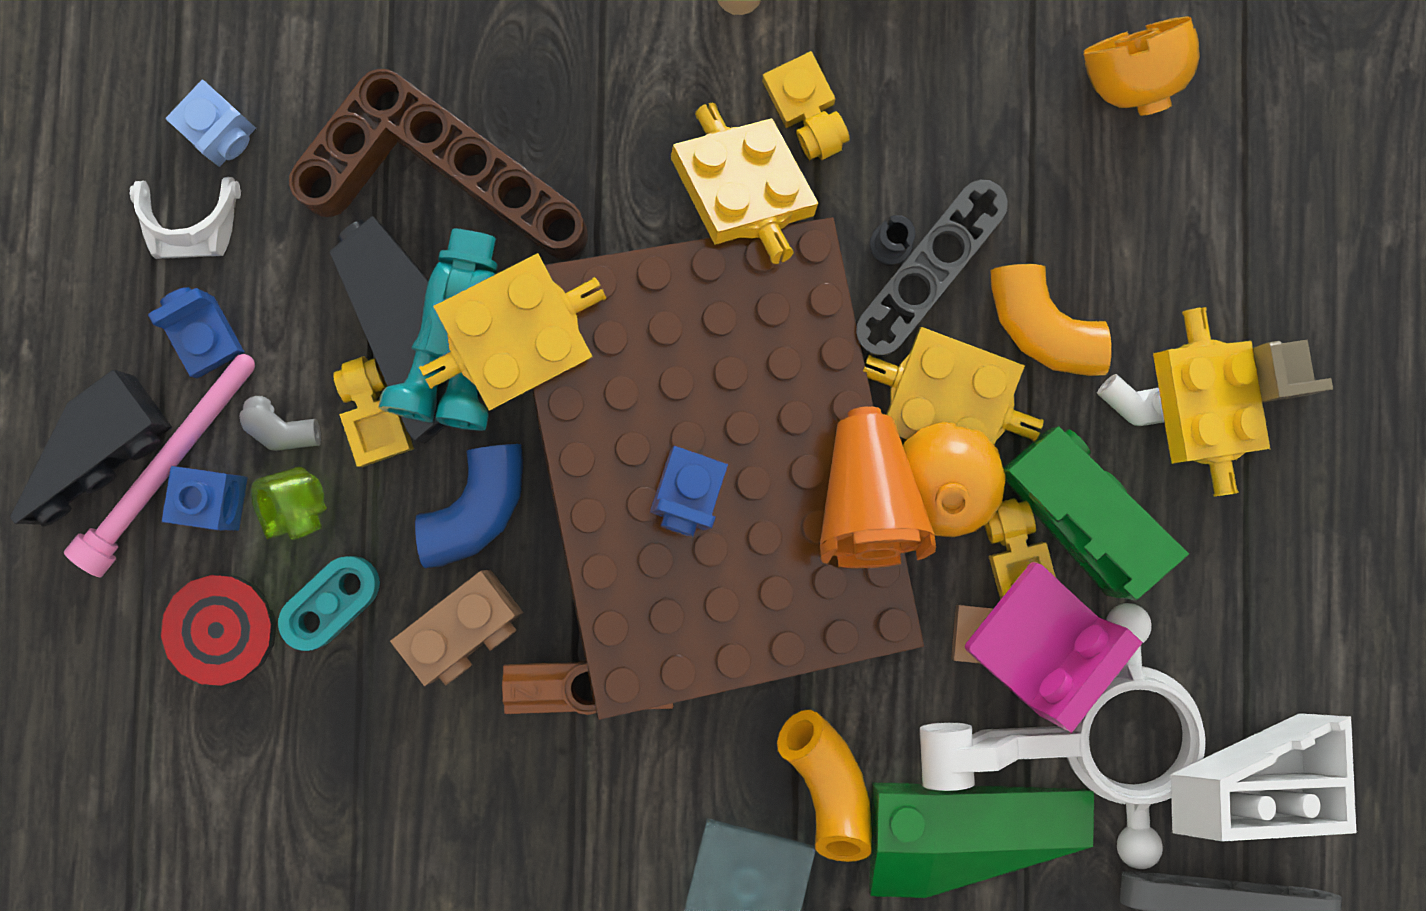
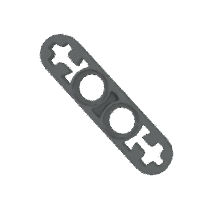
(928, 267)
(1187, 893)

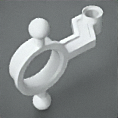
(953, 753)

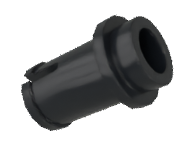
(884, 249)

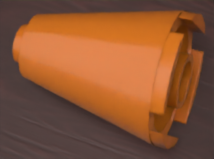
(872, 496)

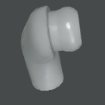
(271, 431)

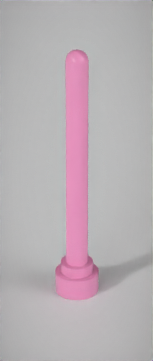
(96, 548)

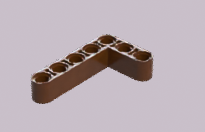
(445, 155)

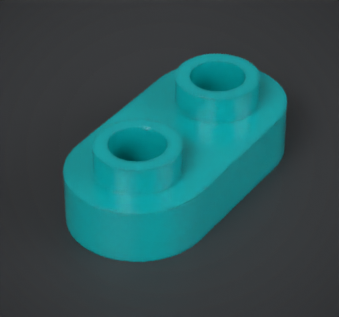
(330, 601)

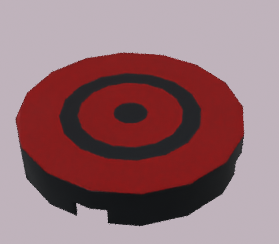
(218, 629)

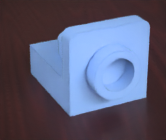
(211, 124)

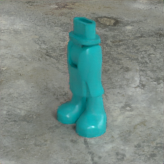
(460, 267)

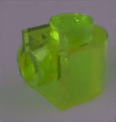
(288, 503)

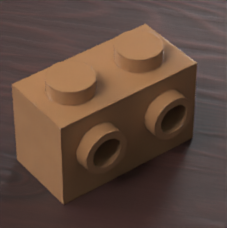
(456, 627)

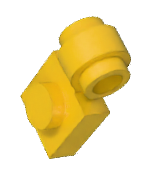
(801, 94)
(370, 431)
(1010, 527)

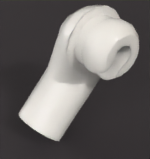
(1136, 407)

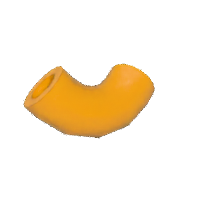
(1042, 329)
(834, 785)

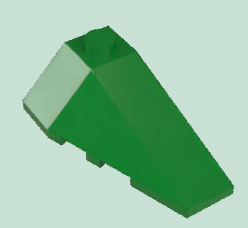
(956, 838)

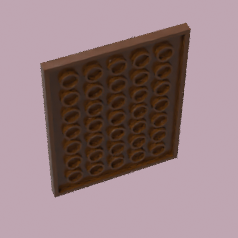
(747, 370)

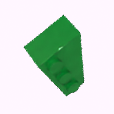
(1092, 515)

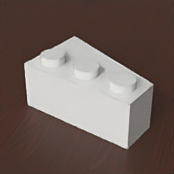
(1272, 784)

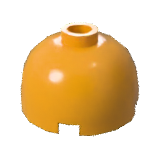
(1145, 65)
(956, 477)

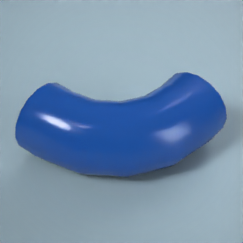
(479, 513)

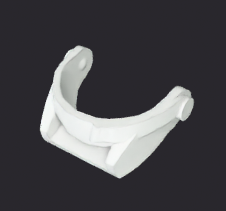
(201, 240)

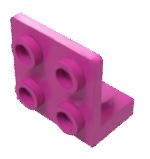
(1051, 647)

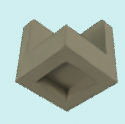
(1287, 371)

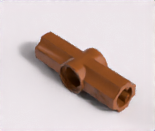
(546, 688)

